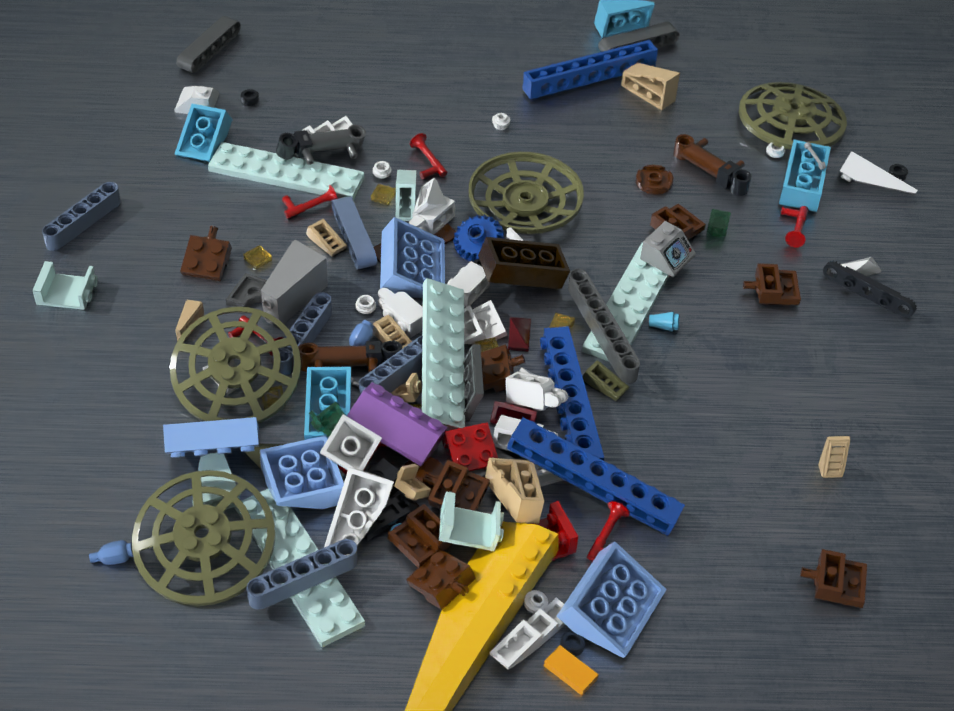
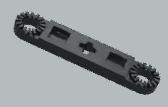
(878, 293)

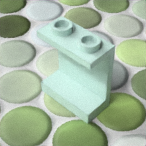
(62, 289)
(469, 526)

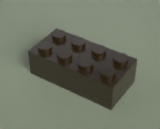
(523, 263)

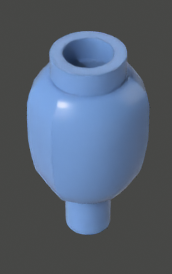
(361, 333)
(113, 553)

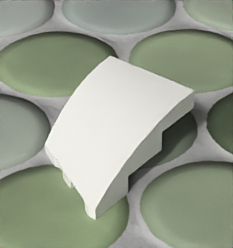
(482, 323)

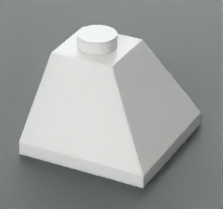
(196, 95)
(350, 444)

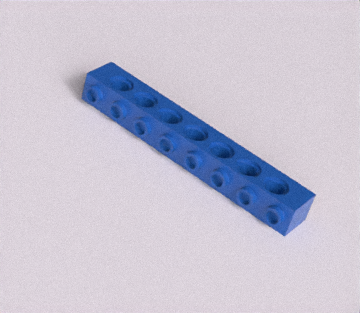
(587, 69)
(566, 374)
(584, 476)

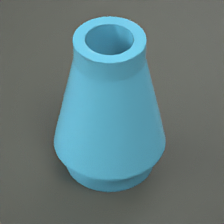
(665, 321)

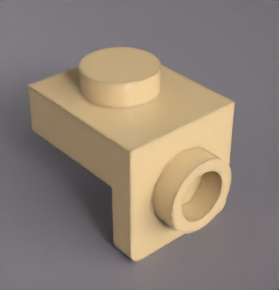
(411, 390)
(409, 484)

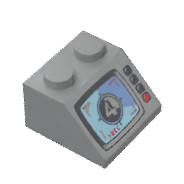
(667, 249)

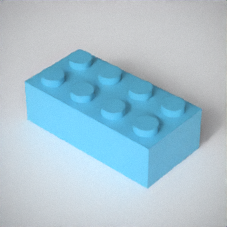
(803, 177)
(324, 388)

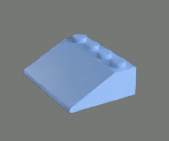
(410, 257)
(210, 436)
(612, 601)

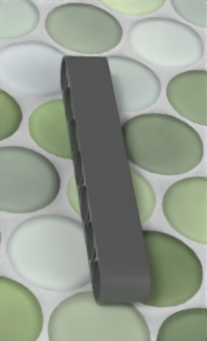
(603, 326)

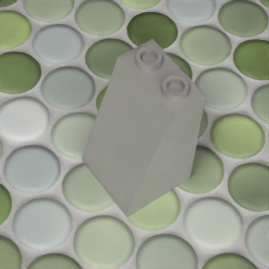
(294, 282)

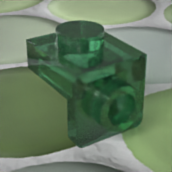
(718, 223)
(327, 419)

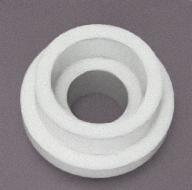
(501, 121)
(774, 151)
(382, 169)
(365, 304)
(533, 606)

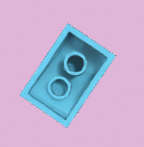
(622, 16)
(203, 132)

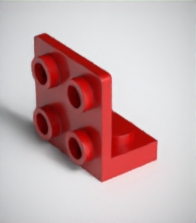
(470, 446)
(559, 523)

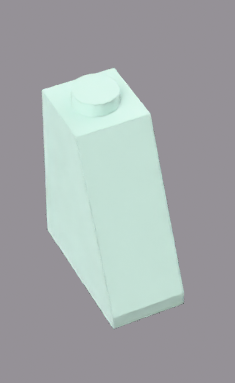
(405, 194)
(215, 462)

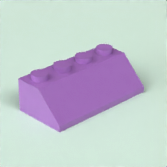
(398, 423)

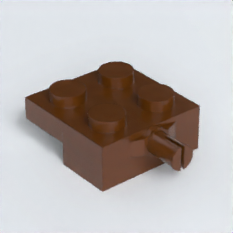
(680, 218)
(206, 256)
(775, 285)
(498, 365)
(455, 478)
(418, 536)
(442, 579)
(838, 579)

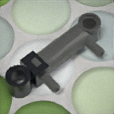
(304, 144)

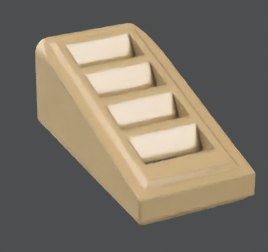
(322, 226)
(191, 312)
(387, 325)
(833, 459)

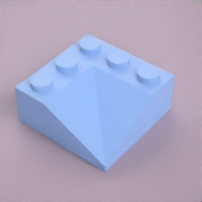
(301, 475)

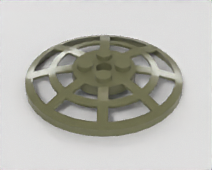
(792, 110)
(536, 194)
(237, 376)
(203, 548)

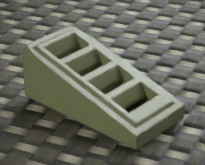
(604, 373)

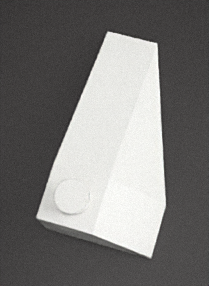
(865, 172)
(359, 506)

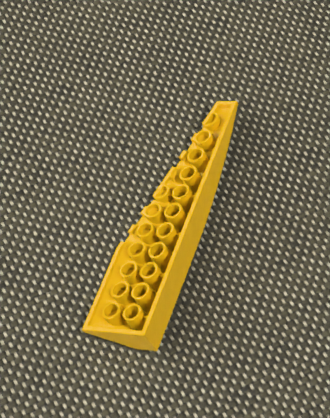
(475, 622)

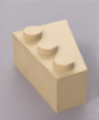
(652, 84)
(517, 488)

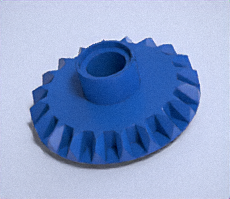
(465, 241)

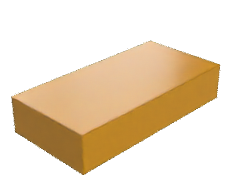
(571, 670)

